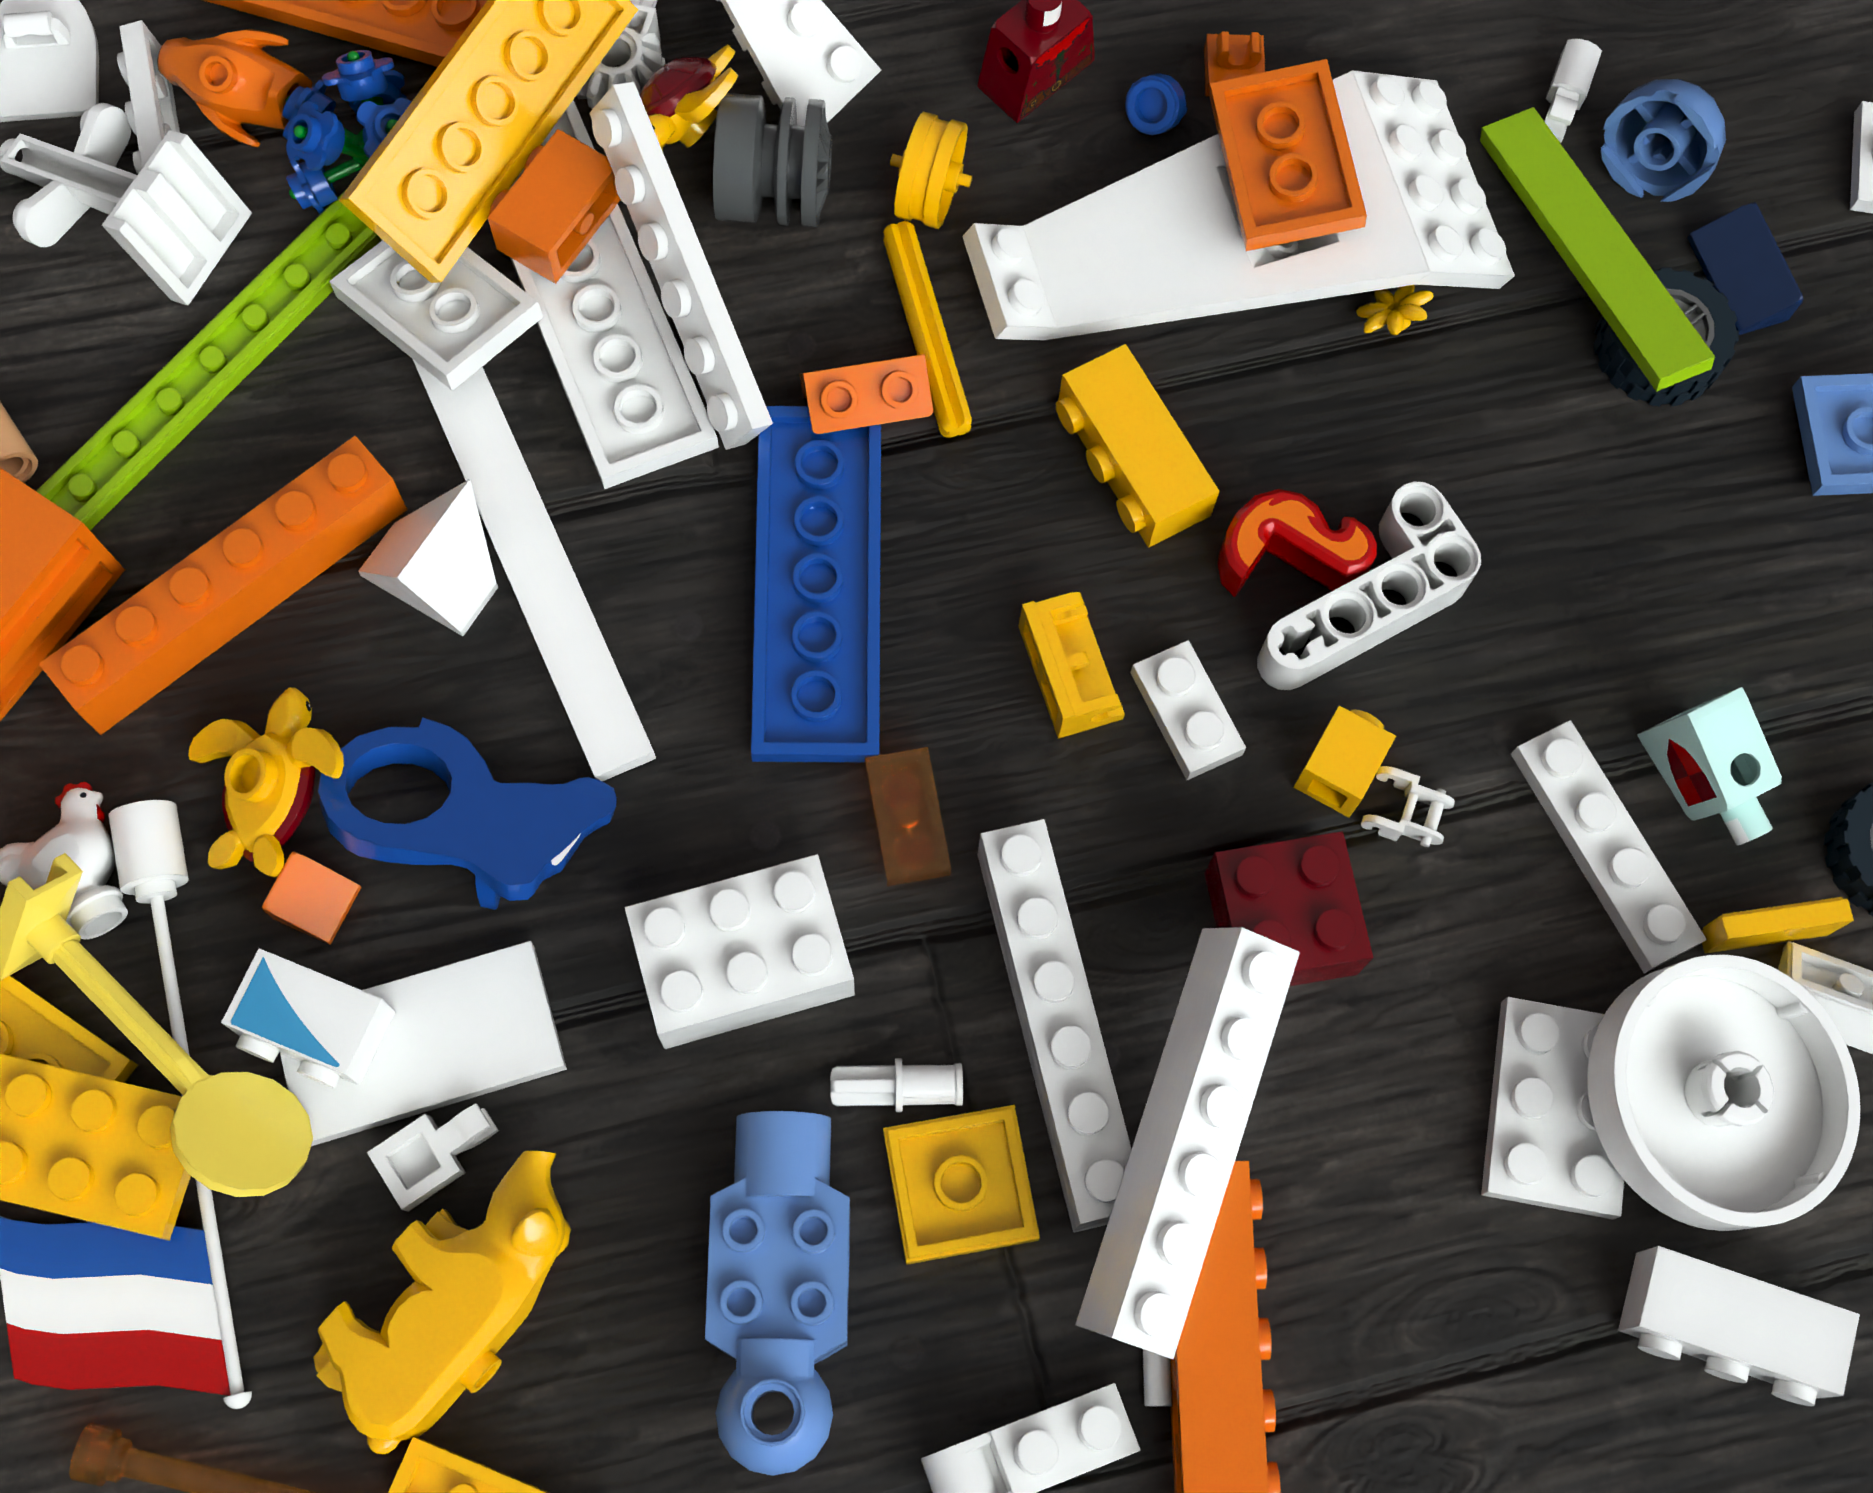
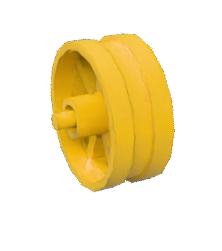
(930, 170)

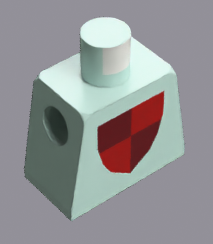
(1717, 763)

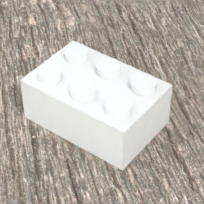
(740, 951)

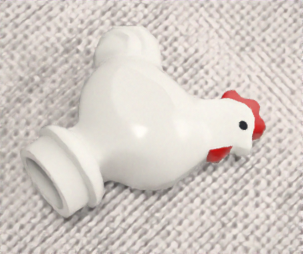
(85, 840)

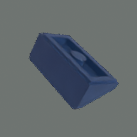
(1748, 268)

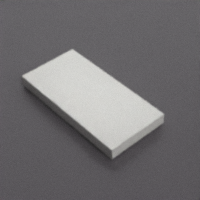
(449, 1041)

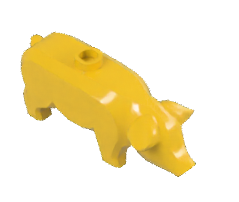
(455, 1316)

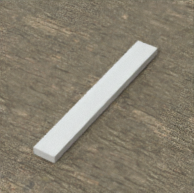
(541, 575)

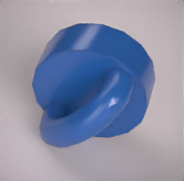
(1155, 104)

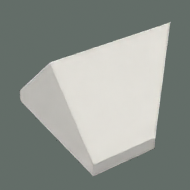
(437, 560)

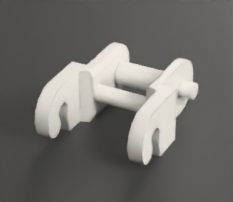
(1409, 784)

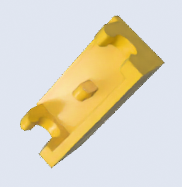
(1068, 664)

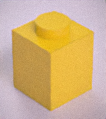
(1345, 760)

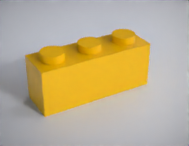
(1135, 446)

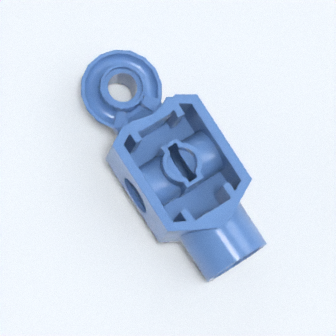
(778, 1285)

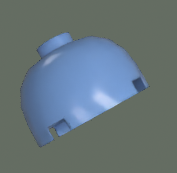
(1664, 139)

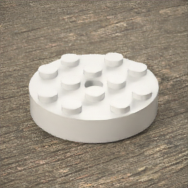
(1662, 1094)

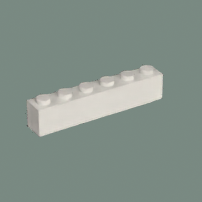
(1057, 1019)
(1188, 1140)

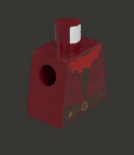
(1035, 53)

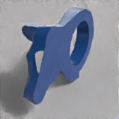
(498, 831)

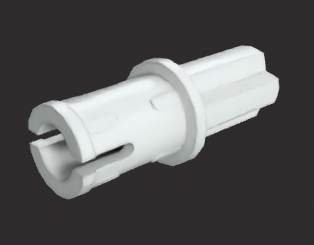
(896, 1085)

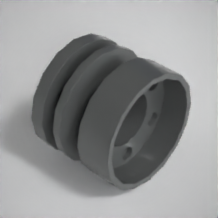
(770, 160)

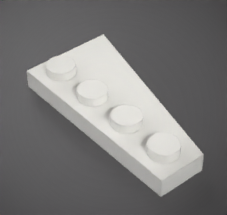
(801, 52)

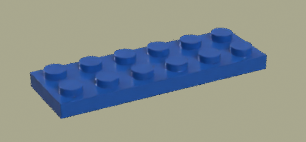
(816, 592)

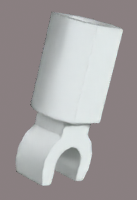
(1570, 83)

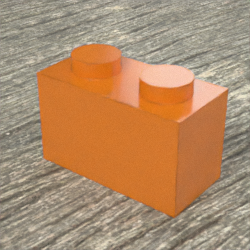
(554, 206)

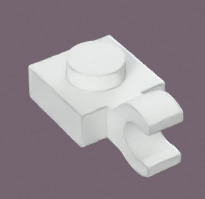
(424, 1157)

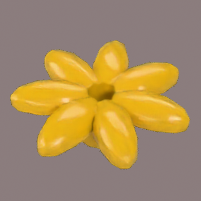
(1395, 309)

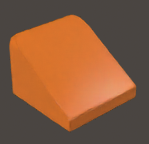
(310, 898)

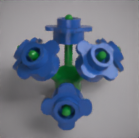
(320, 137)

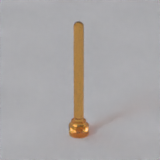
(106, 1456)

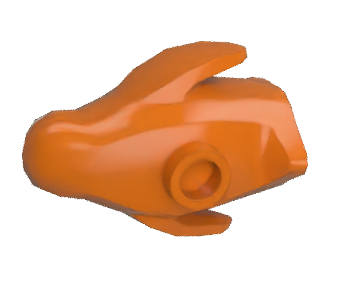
(233, 79)

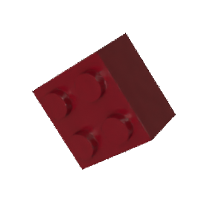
(1296, 896)

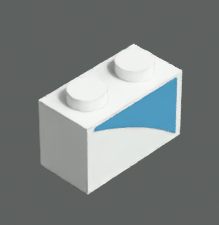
(307, 1018)

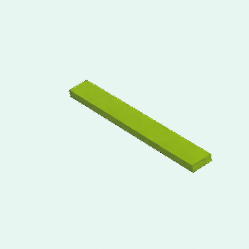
(208, 367)

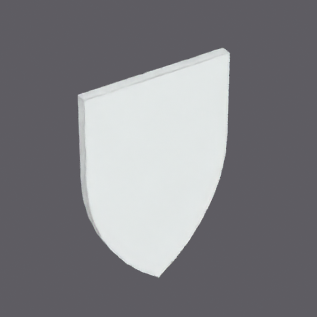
(47, 60)

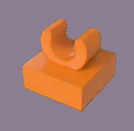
(1232, 56)

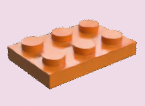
(1287, 155)

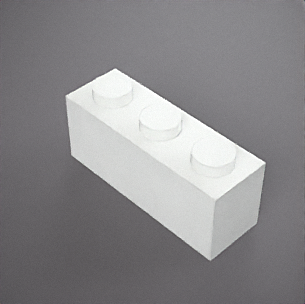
(1738, 1326)

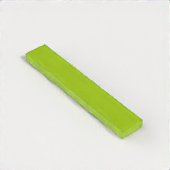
(1597, 250)

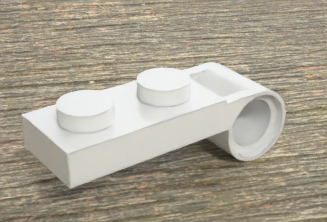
(1037, 1448)

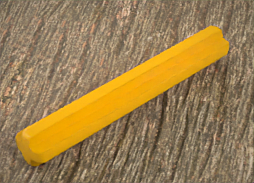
(927, 328)

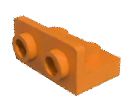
(867, 394)

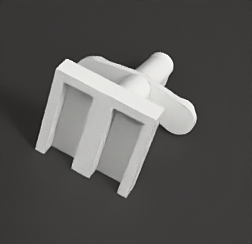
(168, 217)

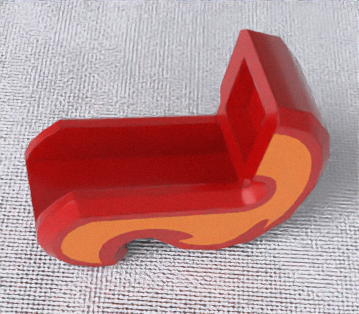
(1297, 534)

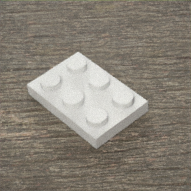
(441, 325)
(1540, 1115)

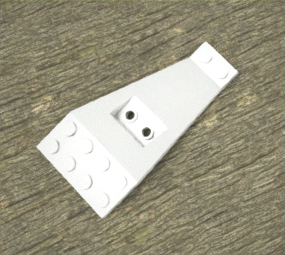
(1174, 246)

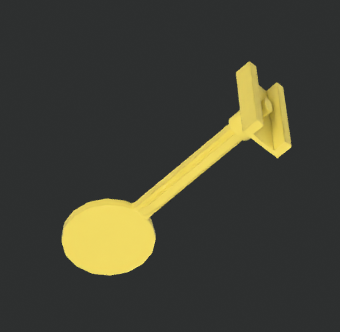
(229, 1127)

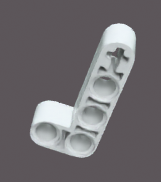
(1362, 599)

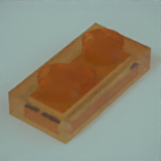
(907, 816)

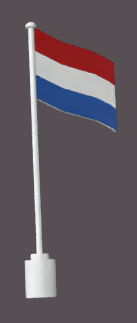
(107, 1302)

